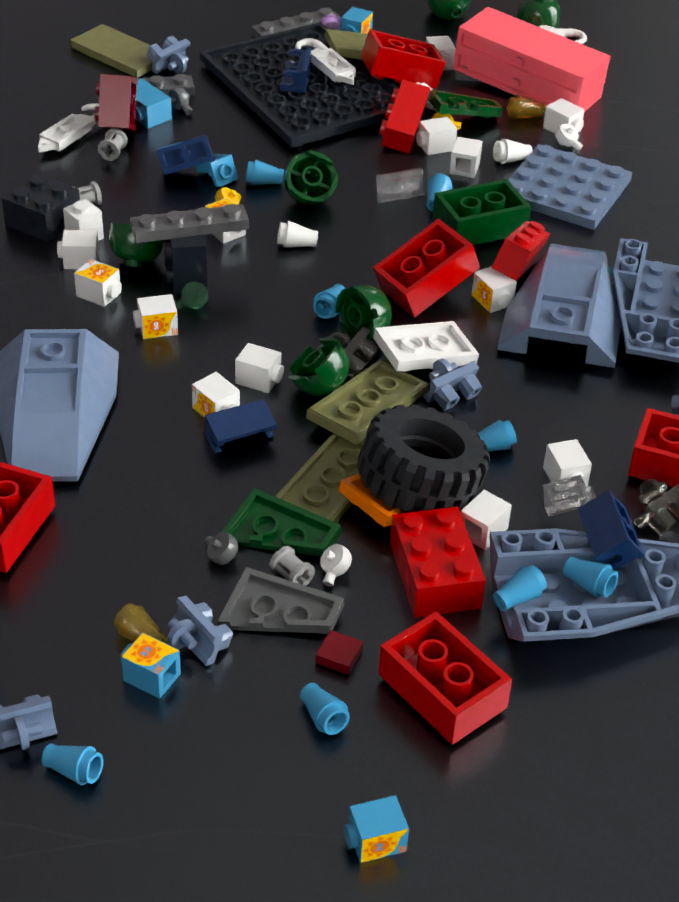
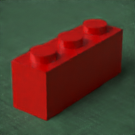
(404, 116)
(521, 250)

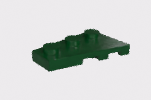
(463, 104)
(274, 523)

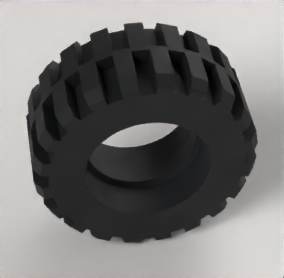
(422, 459)

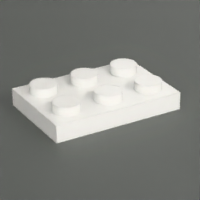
(422, 344)

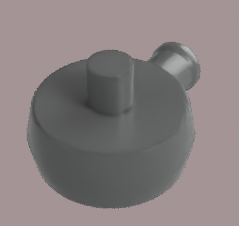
(180, 99)
(221, 548)

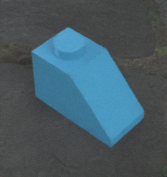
(151, 105)

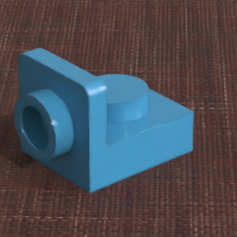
(221, 169)

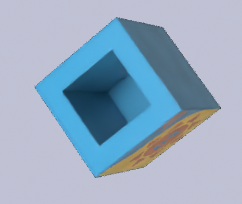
(357, 20)
(150, 665)
(376, 829)

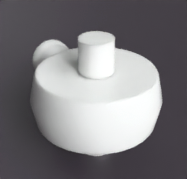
(568, 136)
(335, 562)

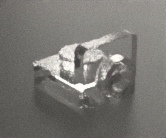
(566, 495)

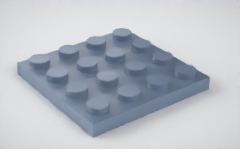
(569, 185)

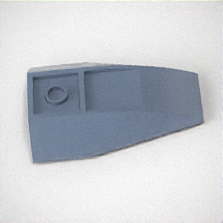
(566, 301)
(647, 302)
(55, 399)
(643, 595)

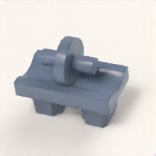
(170, 57)
(449, 378)
(194, 629)
(26, 722)

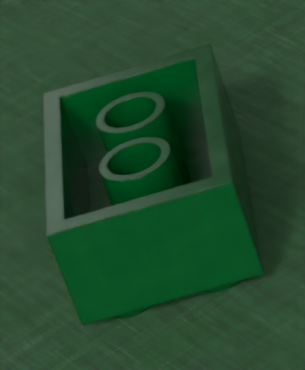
(482, 210)

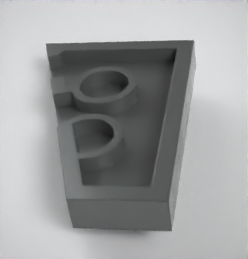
(279, 605)

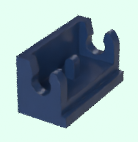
(296, 74)
(185, 154)
(238, 423)
(610, 530)

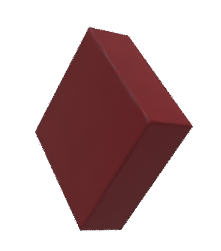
(339, 652)

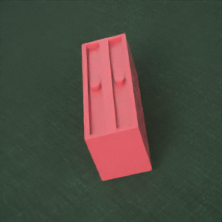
(529, 60)

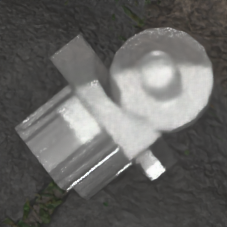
(400, 185)

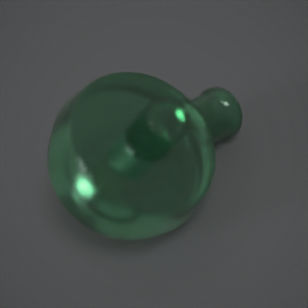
(192, 295)

